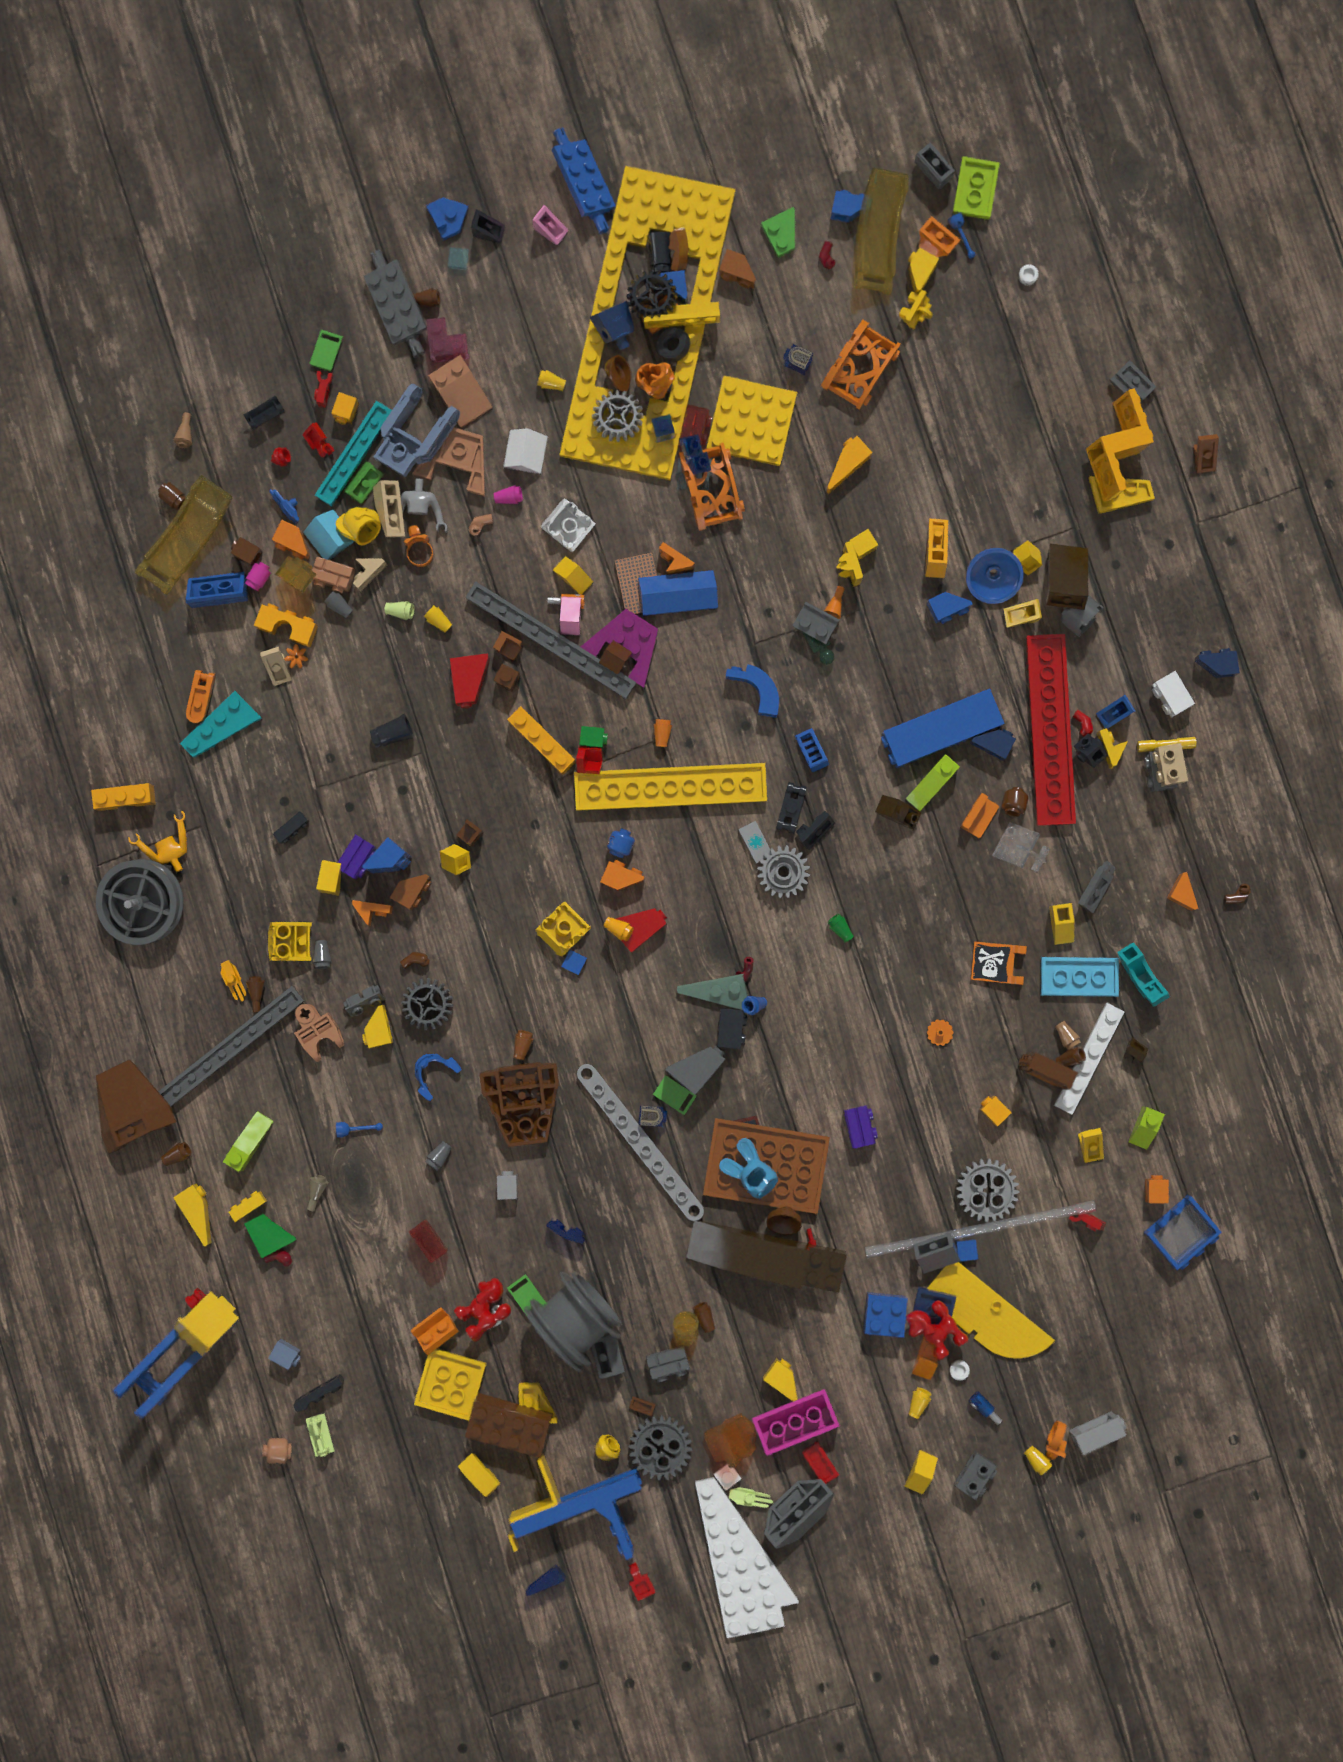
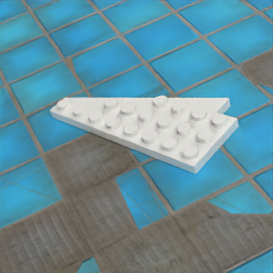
(744, 1574)

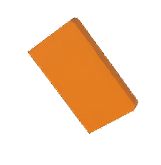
(979, 816)

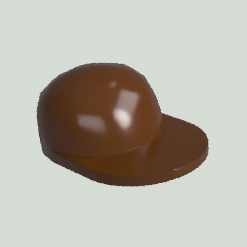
(618, 372)

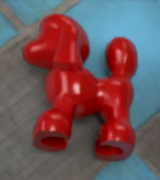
(479, 1309)
(936, 1333)

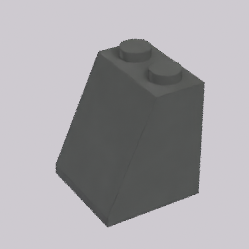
(697, 1068)

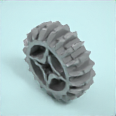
(611, 421)

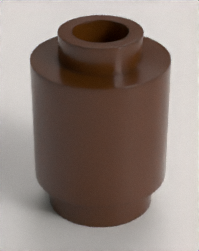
(171, 495)

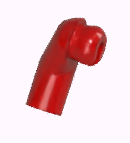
(1086, 722)

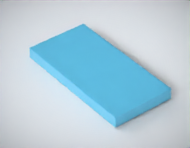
(1079, 976)

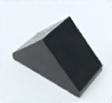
(487, 227)

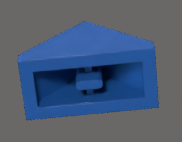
(679, 281)
(1115, 712)

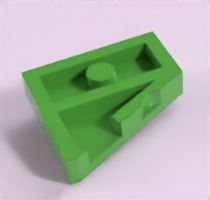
(781, 232)

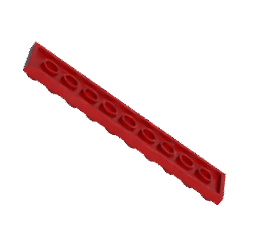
(1050, 729)

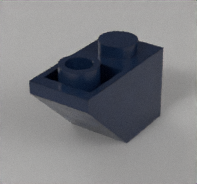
(1219, 664)

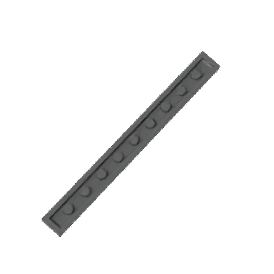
(549, 639)
(231, 1046)

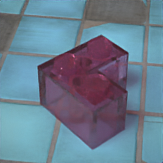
(445, 346)

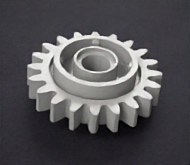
(794, 866)

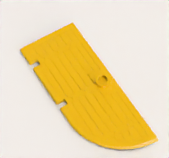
(998, 1323)

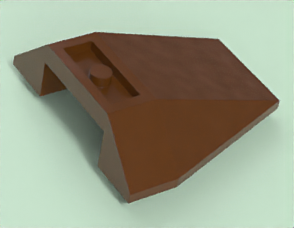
(129, 1106)

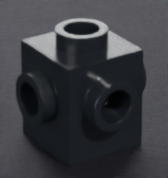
(1090, 750)

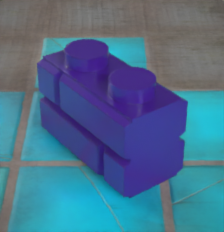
(355, 857)
(860, 1126)

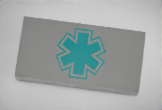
(755, 841)

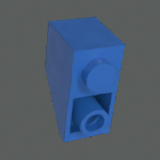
(846, 206)
(947, 605)

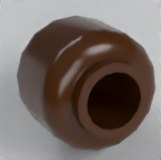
(1015, 801)

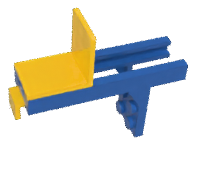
(200, 1330)
(598, 1496)

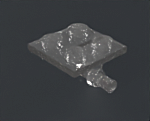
(1017, 846)

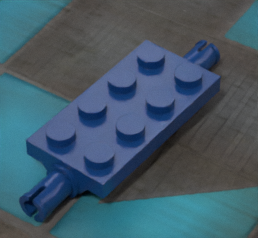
(583, 179)

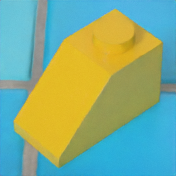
(921, 267)
(378, 1029)
(781, 1378)

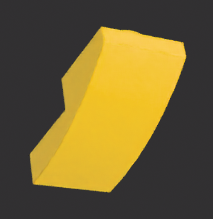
(478, 1475)

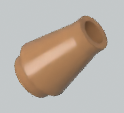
(1067, 1035)

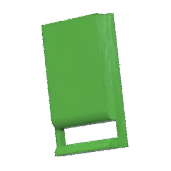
(325, 351)
(673, 1094)
(525, 1293)

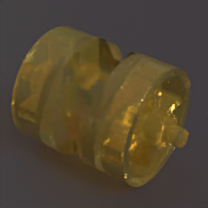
(685, 1328)

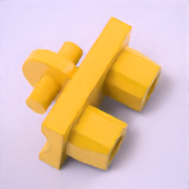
(919, 310)

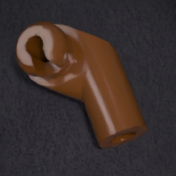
(1239, 896)
(415, 957)

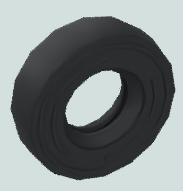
(664, 339)

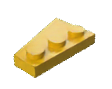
(1136, 493)

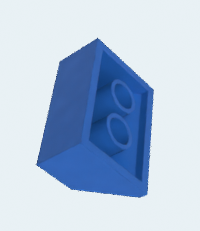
(388, 858)

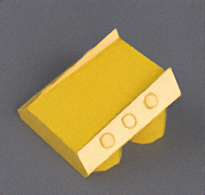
(562, 929)

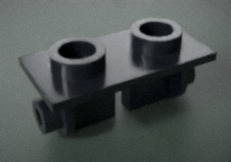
(264, 412)

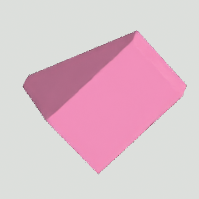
(549, 225)
(570, 615)

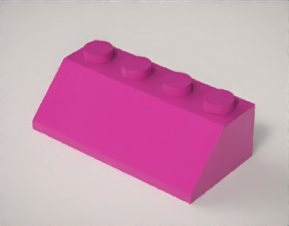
(795, 1422)

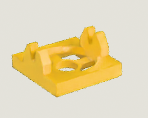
(850, 564)

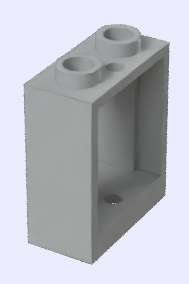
(1098, 1432)

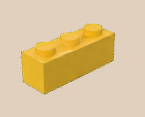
(247, 1206)

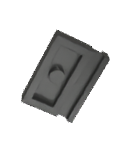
(1131, 377)
(815, 623)

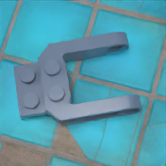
(401, 449)

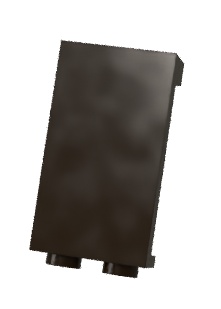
(1067, 576)

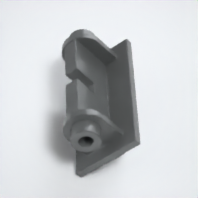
(356, 1005)

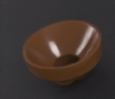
(784, 1221)

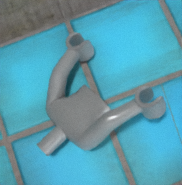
(419, 501)

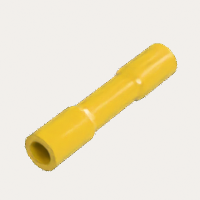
(1150, 745)

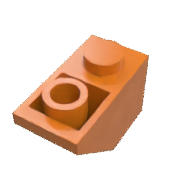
(290, 538)
(619, 877)

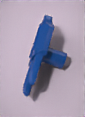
(286, 506)

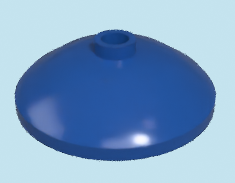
(998, 586)

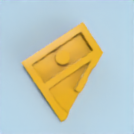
(533, 1396)

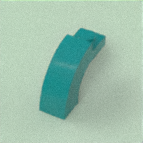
(1141, 975)

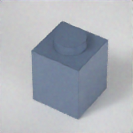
(285, 1354)

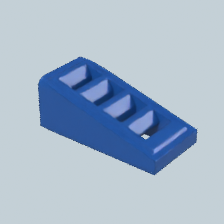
(818, 764)

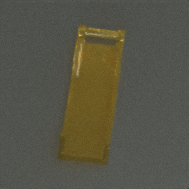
(879, 229)
(186, 534)

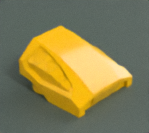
(289, 941)

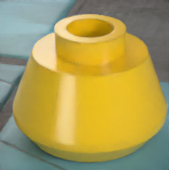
(607, 1448)

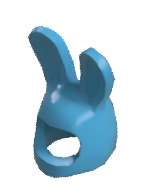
(756, 1176)

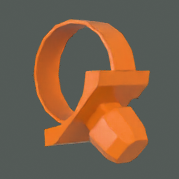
(416, 536)
(1056, 1445)

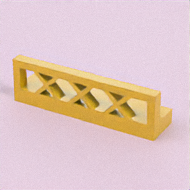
(686, 315)

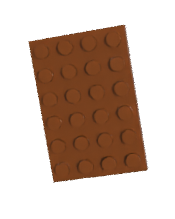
(793, 1155)

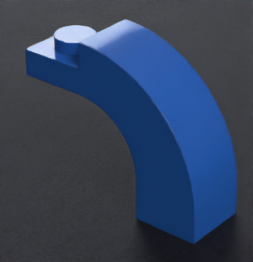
(763, 684)

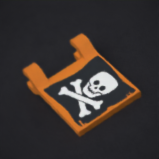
(995, 962)

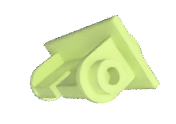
(320, 1435)

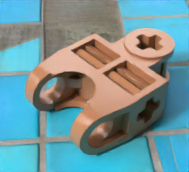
(311, 1024)

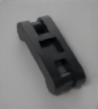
(791, 807)

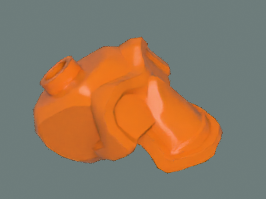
(655, 379)

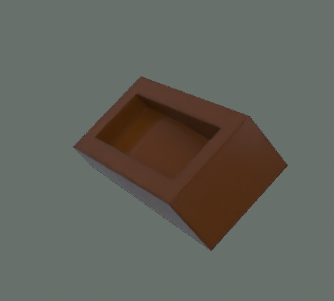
(642, 1406)

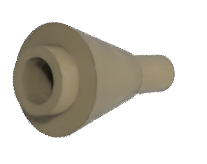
(317, 1186)

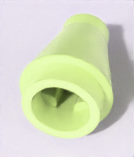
(400, 609)

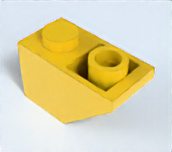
(1062, 923)

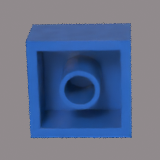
(885, 1314)

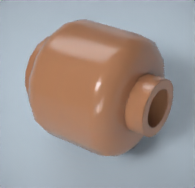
(277, 1451)

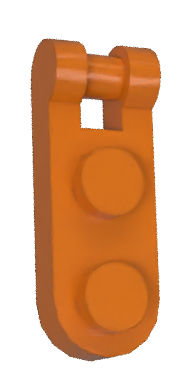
(199, 697)

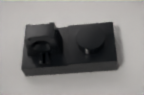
(810, 835)

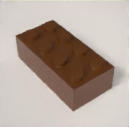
(509, 1425)

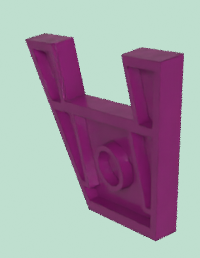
(632, 634)

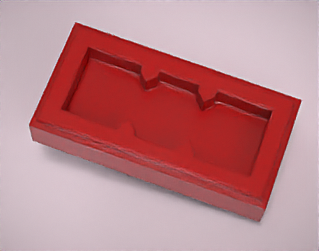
(820, 1462)

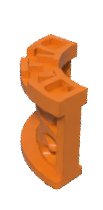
(861, 336)
(702, 509)

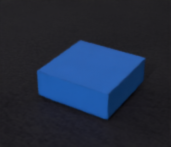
(574, 962)
(967, 1250)

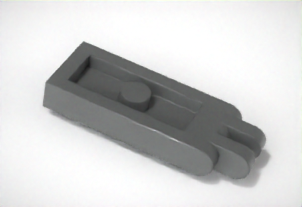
(1097, 887)

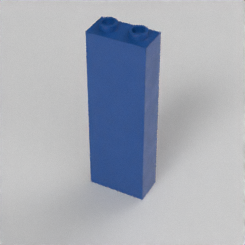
(942, 728)

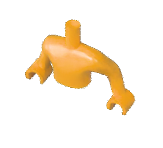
(167, 849)

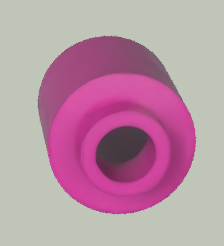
(258, 576)

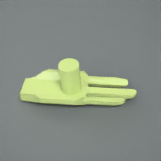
(747, 1496)

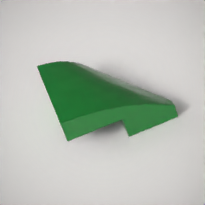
(268, 1235)

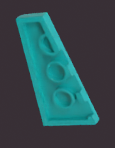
(227, 719)

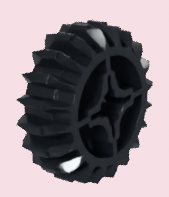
(668, 289)

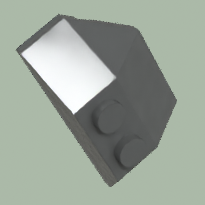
(797, 1511)

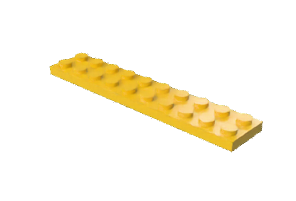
(671, 786)

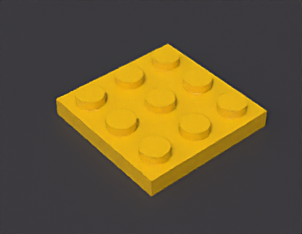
(450, 1383)

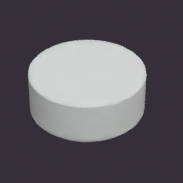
(1028, 274)
(959, 1370)

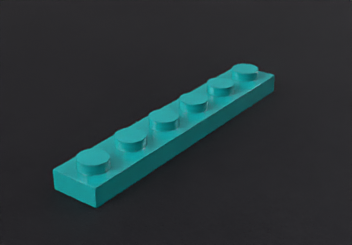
(353, 454)

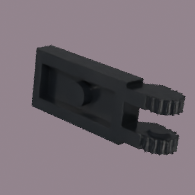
(317, 1393)

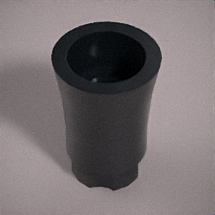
(659, 251)
(392, 732)

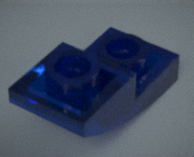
(695, 457)
(575, 1235)

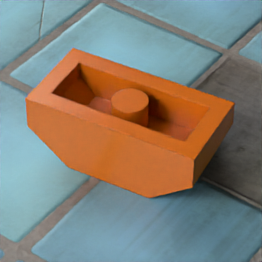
(937, 238)

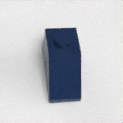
(995, 743)

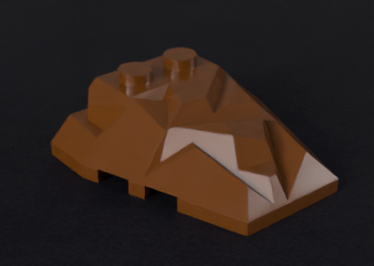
(522, 1100)

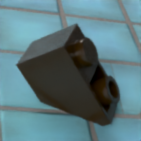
(898, 812)

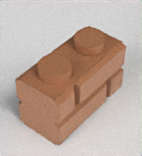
(333, 575)

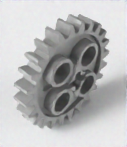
(1005, 1190)

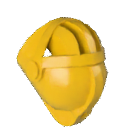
(359, 525)

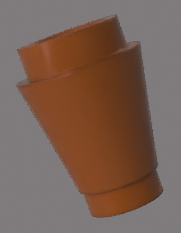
(523, 1041)

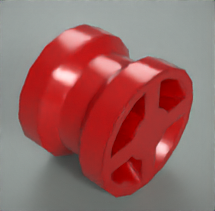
(195, 1298)

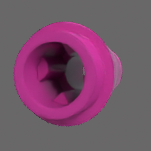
(509, 495)

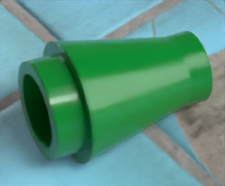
(840, 927)

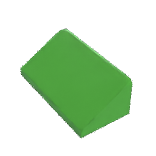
(363, 482)

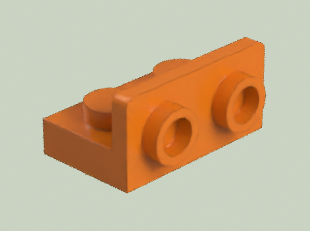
(434, 1330)

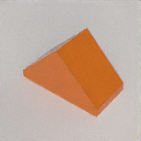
(1183, 893)

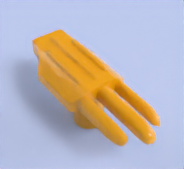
(232, 978)

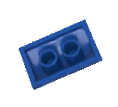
(216, 590)

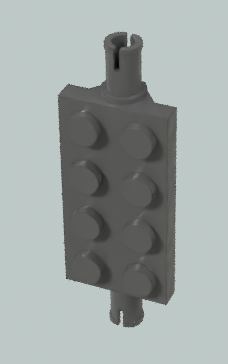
(396, 303)

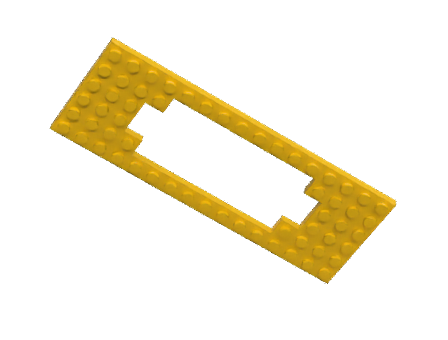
(662, 205)

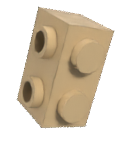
(1170, 765)

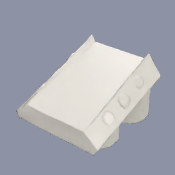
(568, 524)

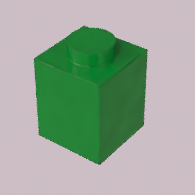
(593, 737)

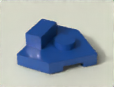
(447, 216)

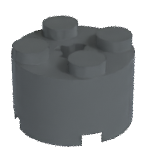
(1080, 620)

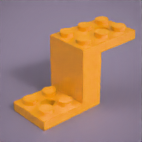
(1109, 448)

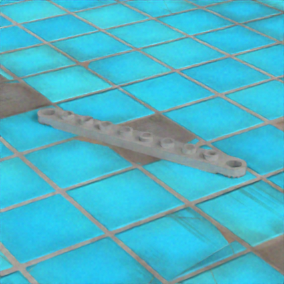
(640, 1142)

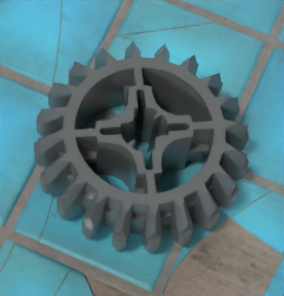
(424, 1012)

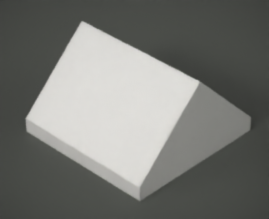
(525, 450)

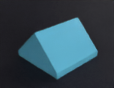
(325, 536)

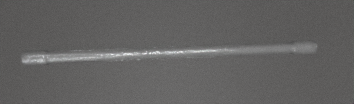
(1079, 1208)

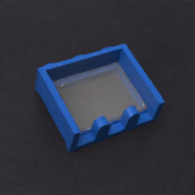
(1183, 1232)

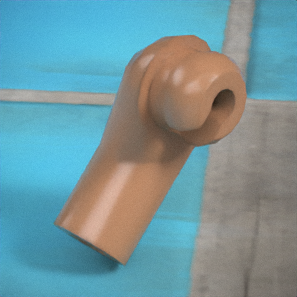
(478, 523)

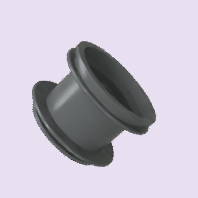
(573, 1320)

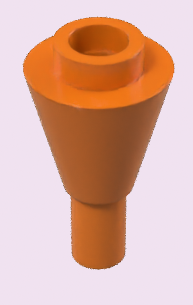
(834, 606)

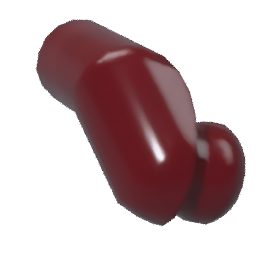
(824, 255)
(748, 968)
(281, 1256)

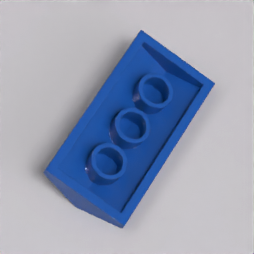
(678, 593)

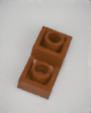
(679, 244)

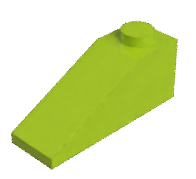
(932, 782)
(248, 1142)

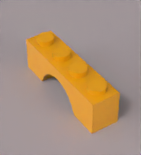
(541, 740)

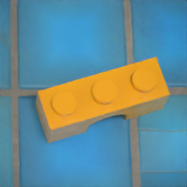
(271, 618)
(121, 796)

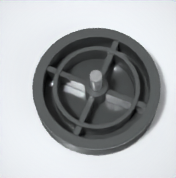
(139, 901)

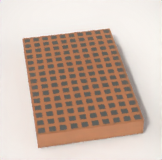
(628, 573)

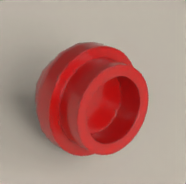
(281, 456)

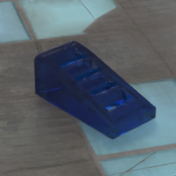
(548, 1579)

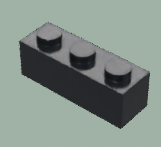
(291, 828)

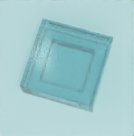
(458, 258)

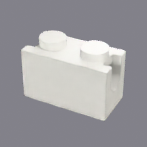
(1172, 694)

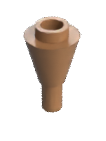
(183, 435)

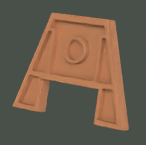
(460, 451)

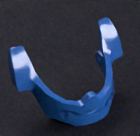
(423, 1061)

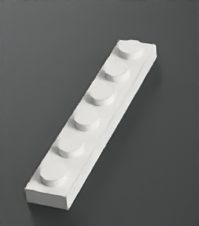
(1094, 1050)

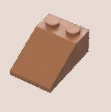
(461, 390)

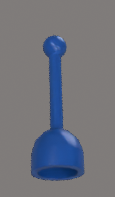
(957, 222)
(343, 1128)

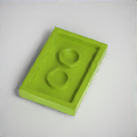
(976, 188)

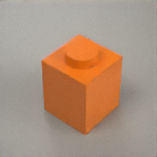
(1156, 1189)

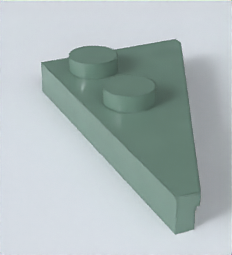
(724, 991)

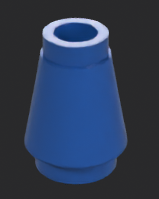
(752, 1004)

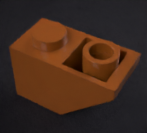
(737, 269)
(410, 890)

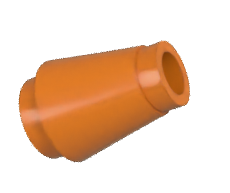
(662, 732)

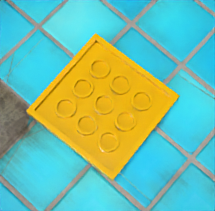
(752, 420)

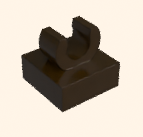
(1136, 1049)

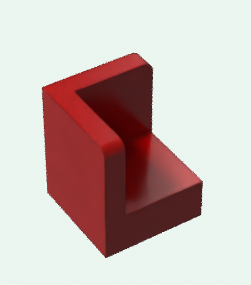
(589, 760)

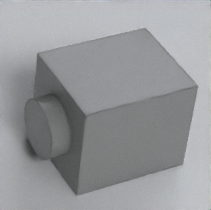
(507, 1185)

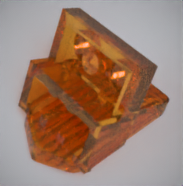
(732, 1440)

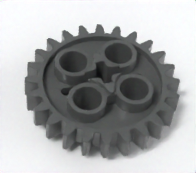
(650, 1462)

